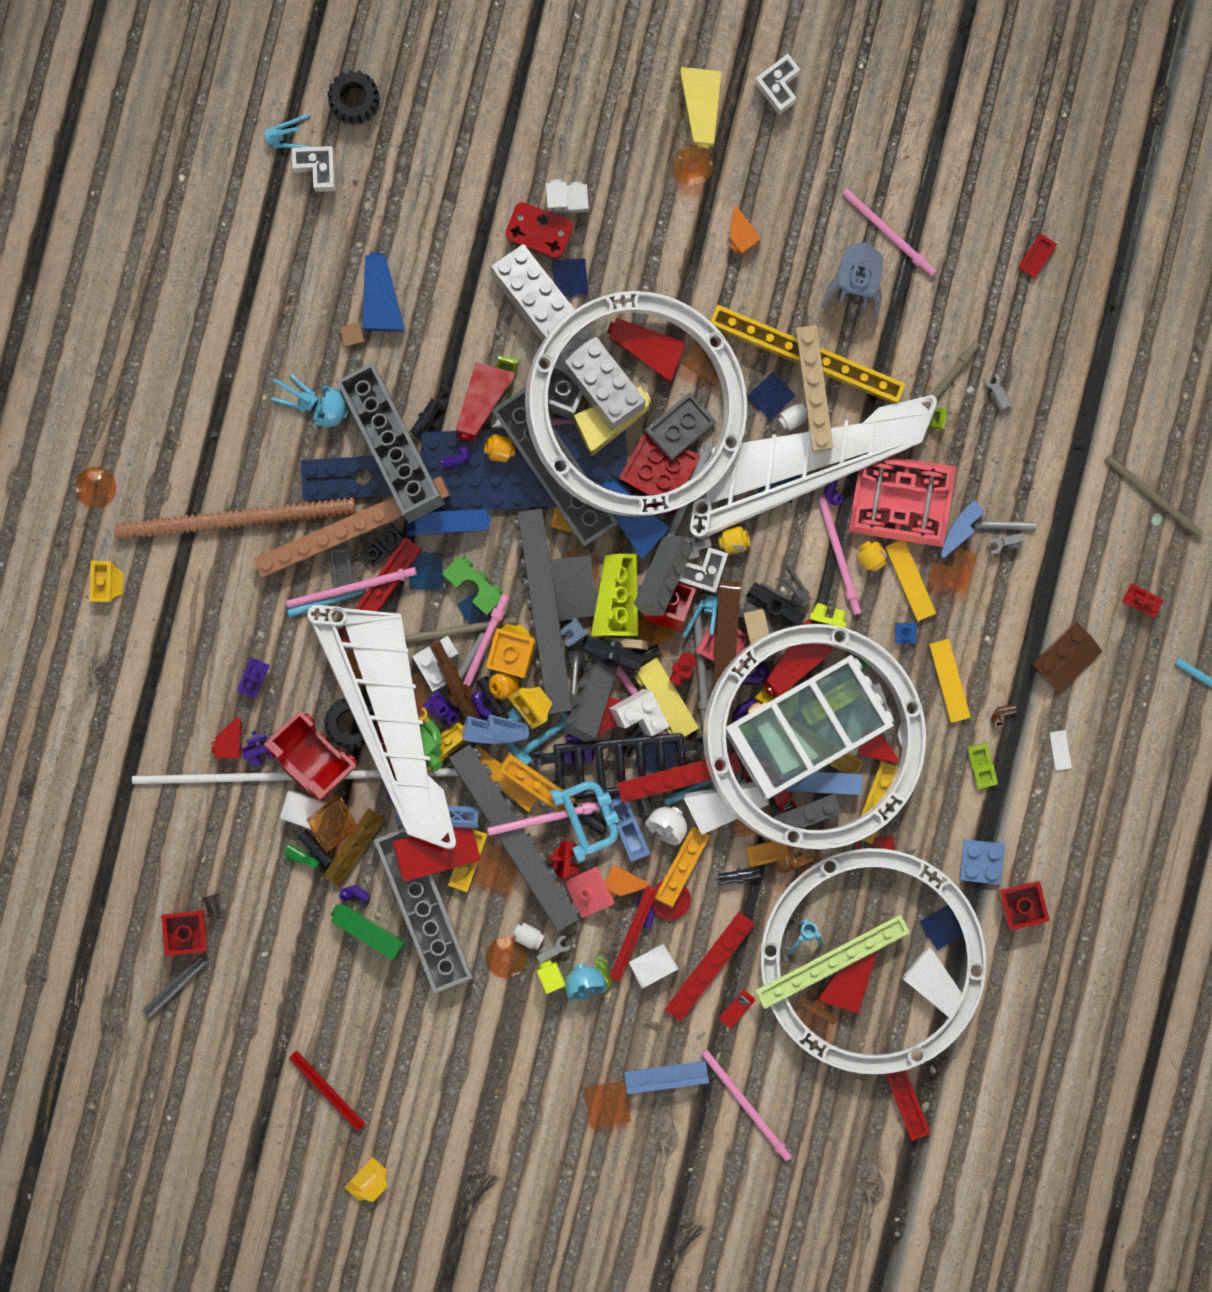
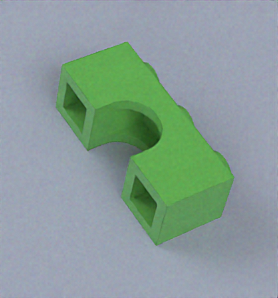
(460, 572)

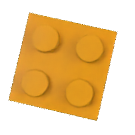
(511, 653)

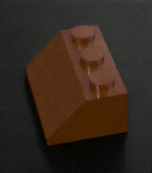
(1066, 657)

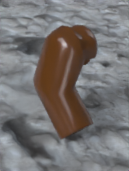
(1000, 713)

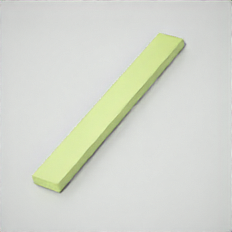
(832, 961)

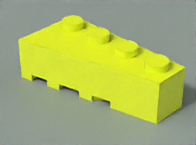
(615, 603)

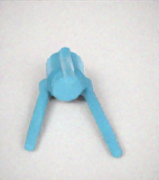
(275, 134)
(306, 400)
(710, 606)
(807, 932)

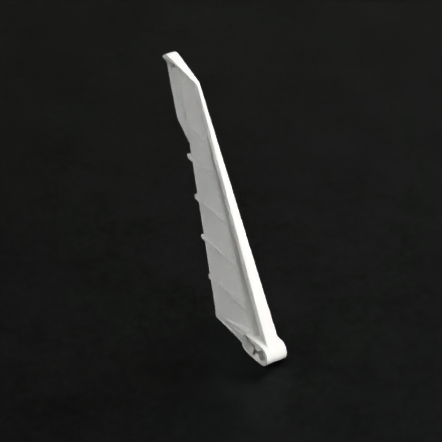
(779, 458)
(386, 673)

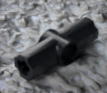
(763, 598)
(611, 653)

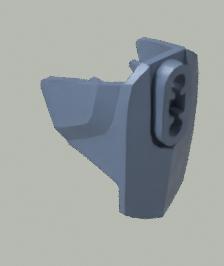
(858, 274)

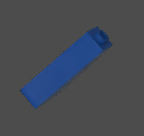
(380, 303)
(449, 523)
(641, 531)

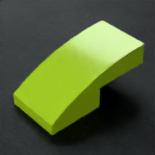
(982, 765)

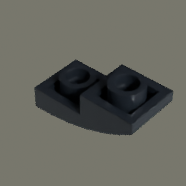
(382, 545)

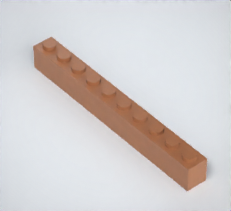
(334, 534)

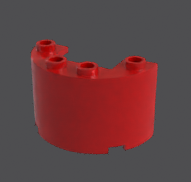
(309, 756)

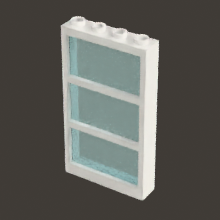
(809, 727)

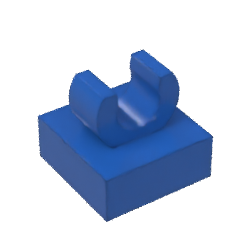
(905, 633)

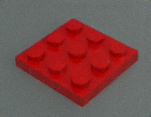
(653, 473)

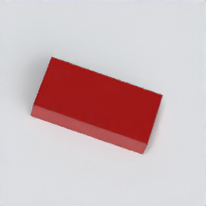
(1037, 256)

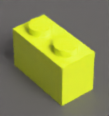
(551, 976)

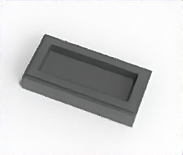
(341, 567)

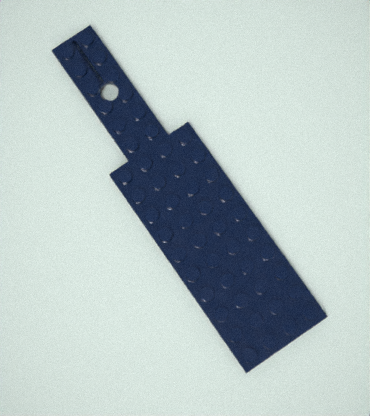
(474, 483)

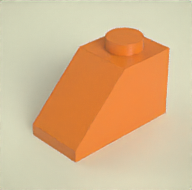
(742, 234)
(623, 882)

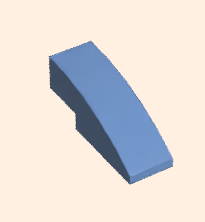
(961, 528)
(494, 730)
(629, 829)

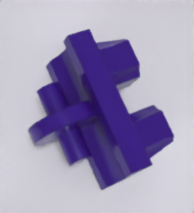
(253, 678)
(442, 709)
(254, 748)
(568, 757)

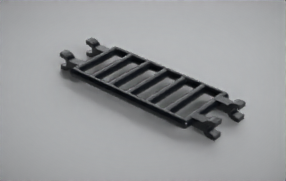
(556, 757)

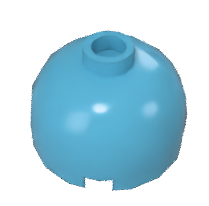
(330, 407)
(583, 982)

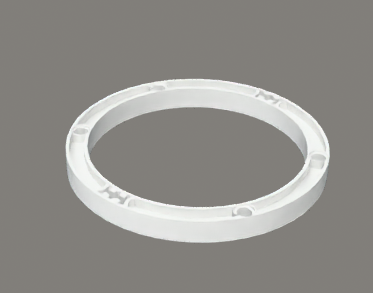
(723, 360)
(912, 743)
(972, 988)

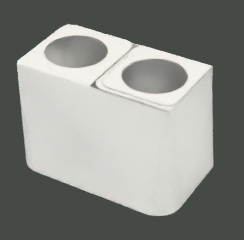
(299, 808)
(653, 965)

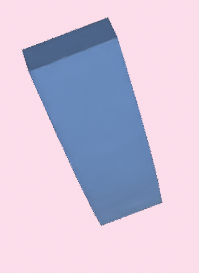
(829, 783)

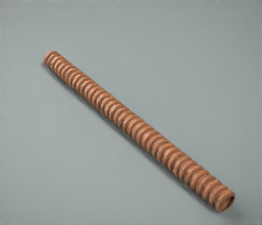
(233, 519)

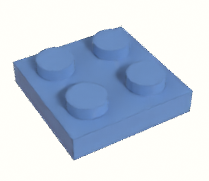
(982, 861)

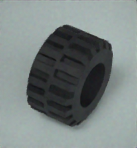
(359, 113)
(333, 730)

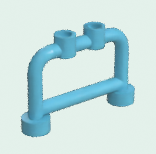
(522, 754)
(610, 817)

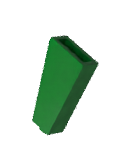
(367, 931)

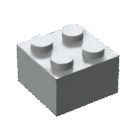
(563, 394)

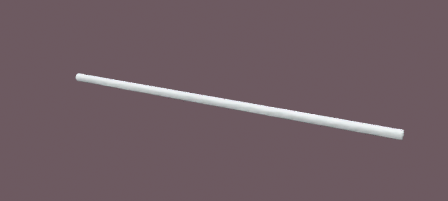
(280, 776)

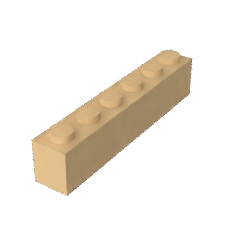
(814, 388)

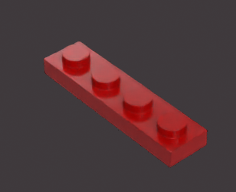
(908, 1104)

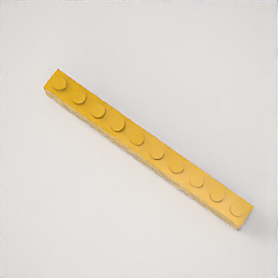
(787, 348)

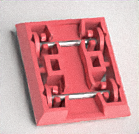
(903, 501)

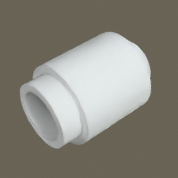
(793, 417)
(528, 936)

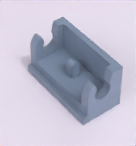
(574, 629)

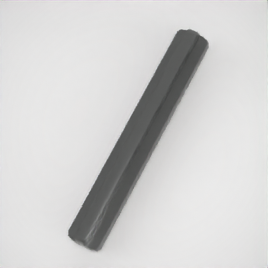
(175, 986)

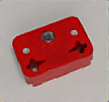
(537, 237)

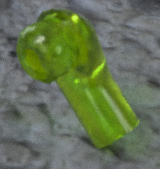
(601, 964)

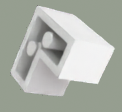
(773, 83)
(320, 162)
(566, 199)
(708, 575)
(428, 664)
(642, 709)

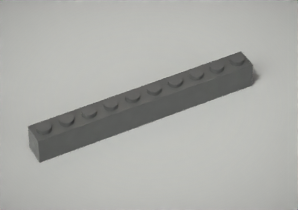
(544, 607)
(516, 842)

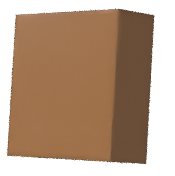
(352, 334)

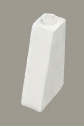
(711, 811)
(933, 982)

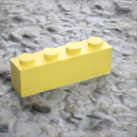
(672, 706)

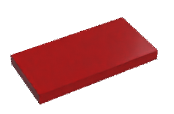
(421, 858)

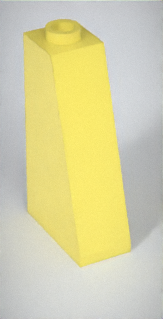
(701, 101)
(596, 432)

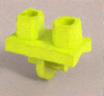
(819, 616)

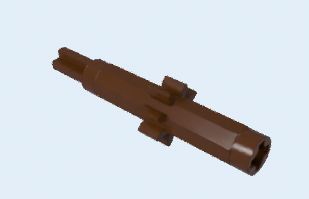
(459, 692)

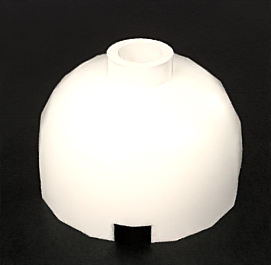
(668, 824)

